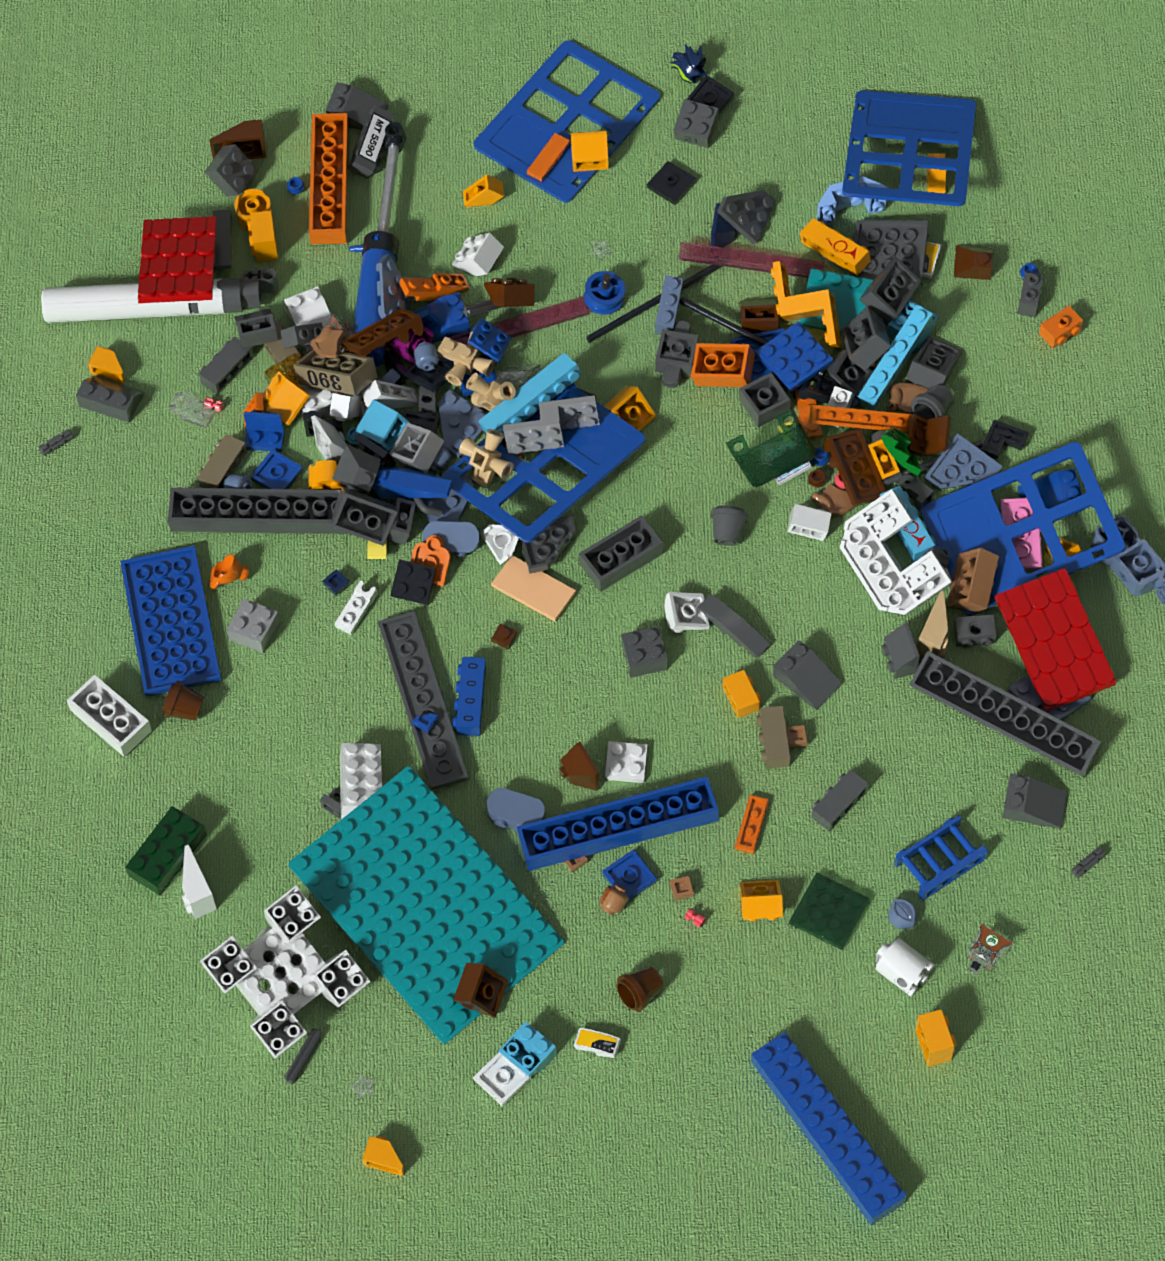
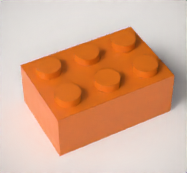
(722, 365)

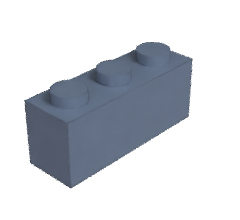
(669, 304)

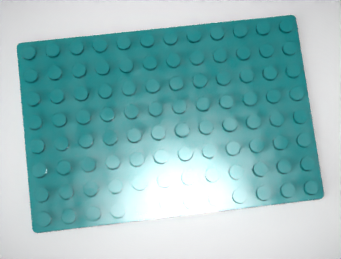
(423, 900)

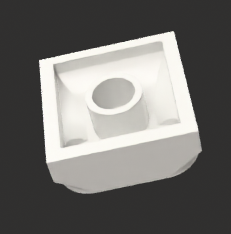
(683, 612)

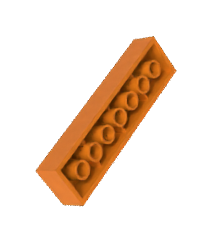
(329, 178)

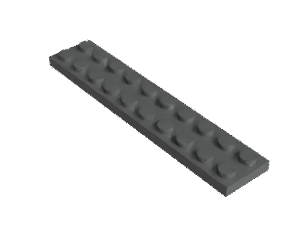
(420, 697)

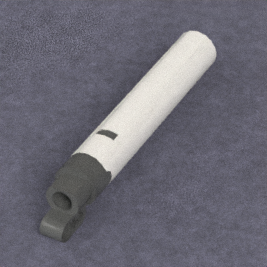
(121, 300)

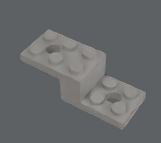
(554, 418)

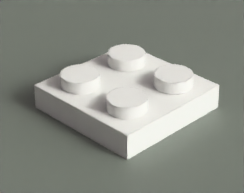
(626, 762)
(501, 1079)

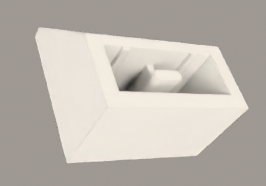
(478, 254)

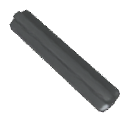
(479, 308)
(303, 1056)

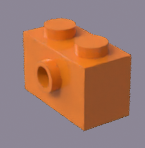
(1061, 327)

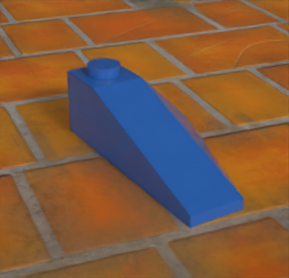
(409, 483)

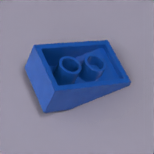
(450, 316)
(1056, 488)

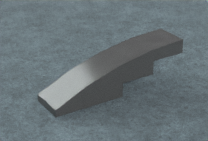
(223, 246)
(734, 625)

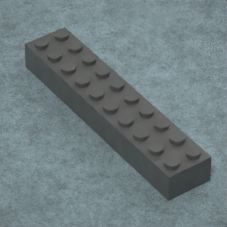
(252, 510)
(1006, 714)

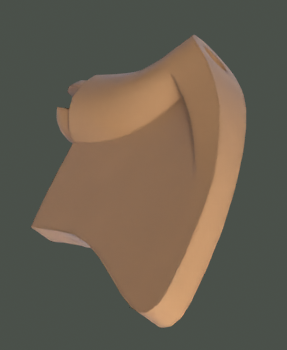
(328, 342)
(902, 396)
(833, 501)

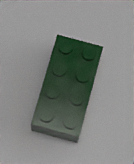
(163, 850)

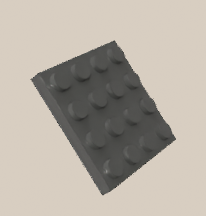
(892, 238)

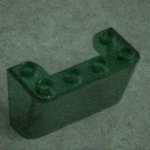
(775, 455)

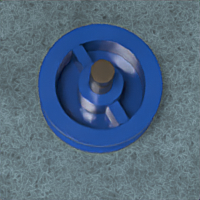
(604, 292)

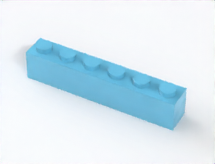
(895, 358)
(540, 388)

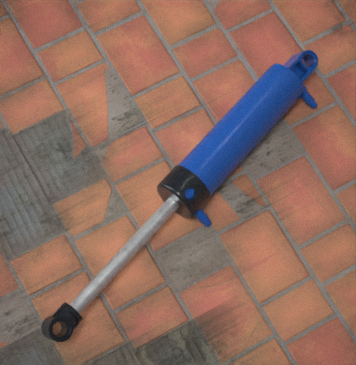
(378, 244)

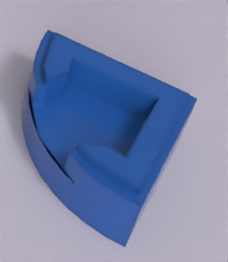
(425, 721)

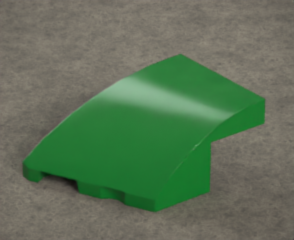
(897, 443)

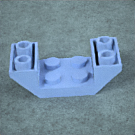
(835, 200)

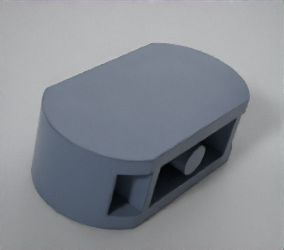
(457, 536)
(513, 808)

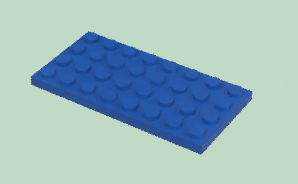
(170, 620)

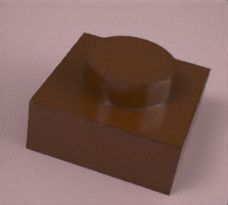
(504, 636)

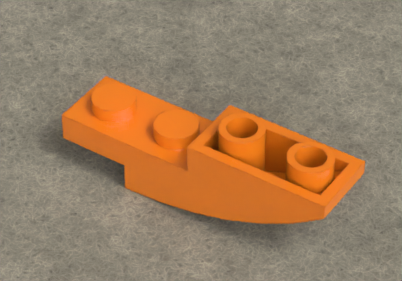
(435, 287)

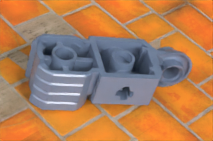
(1138, 564)

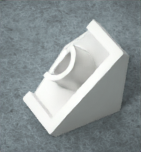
(500, 542)

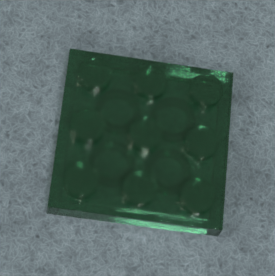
(829, 911)

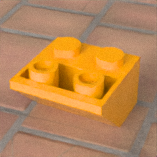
(589, 151)

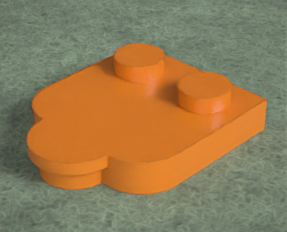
(435, 555)

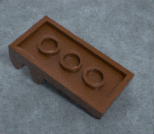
(377, 334)
(855, 466)

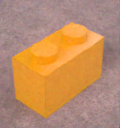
(741, 693)

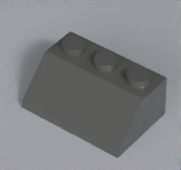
(109, 398)
(363, 516)

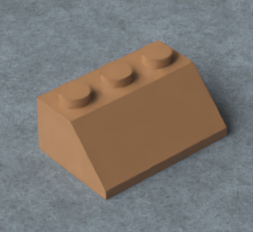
(973, 580)

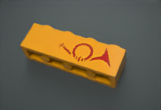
(835, 246)

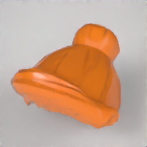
(228, 572)

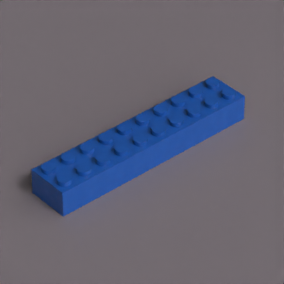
(617, 823)
(828, 1128)

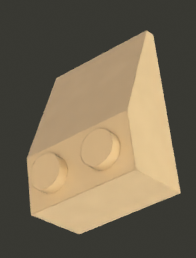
(934, 634)

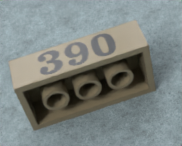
(342, 374)

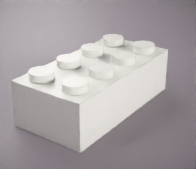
(109, 715)
(358, 774)

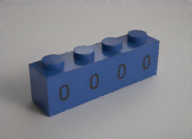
(471, 695)

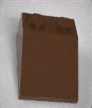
(246, 136)

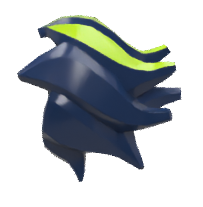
(689, 64)

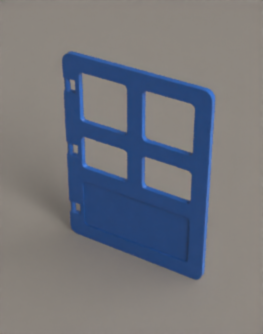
(914, 121)
(520, 135)
(590, 449)
(972, 521)

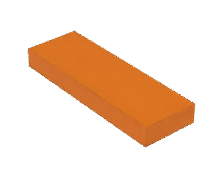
(548, 157)
(751, 824)

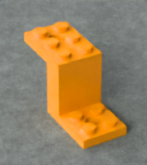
(806, 305)

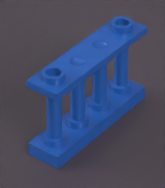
(943, 876)

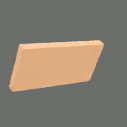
(534, 590)

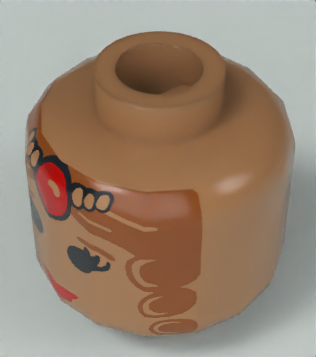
(613, 899)

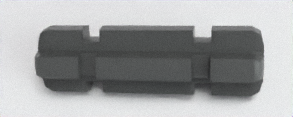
(56, 442)
(1088, 862)

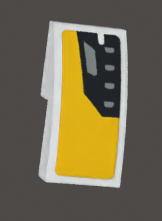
(932, 253)
(597, 1042)

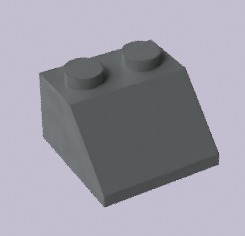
(901, 652)

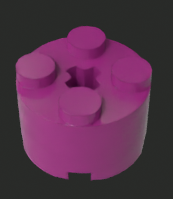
(407, 350)

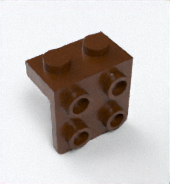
(928, 435)

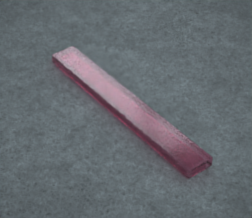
(746, 259)
(536, 319)

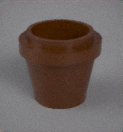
(182, 702)
(639, 987)

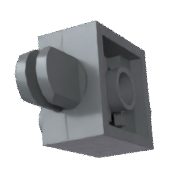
(676, 353)

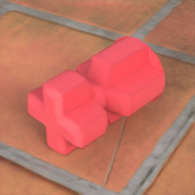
(211, 403)
(698, 919)

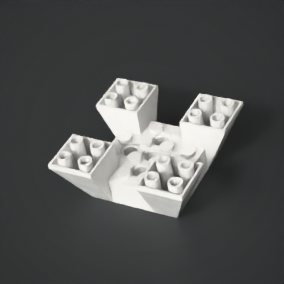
(333, 979)

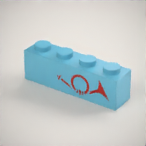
(914, 535)

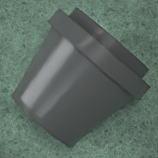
(933, 402)
(728, 524)

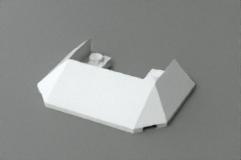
(877, 567)

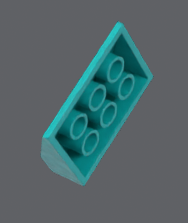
(847, 295)

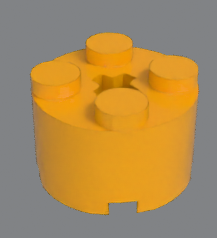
(249, 202)
(321, 476)

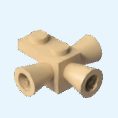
(465, 360)
(489, 394)
(486, 458)

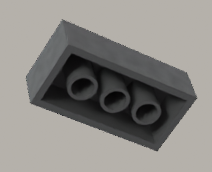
(621, 553)

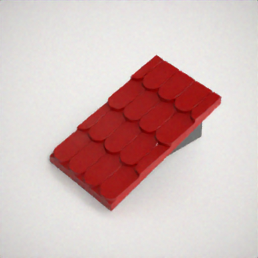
(177, 259)
(1055, 640)

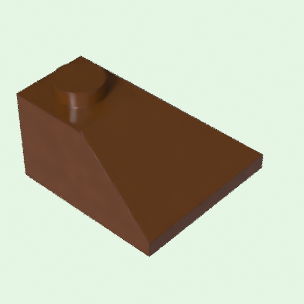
(973, 262)
(579, 768)

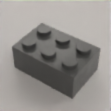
(866, 338)

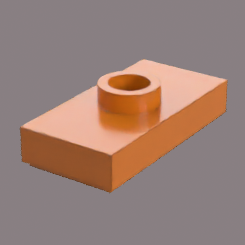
(255, 404)

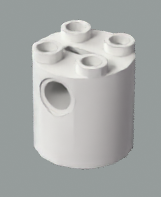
(903, 966)

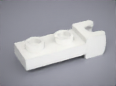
(356, 608)

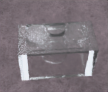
(517, 374)

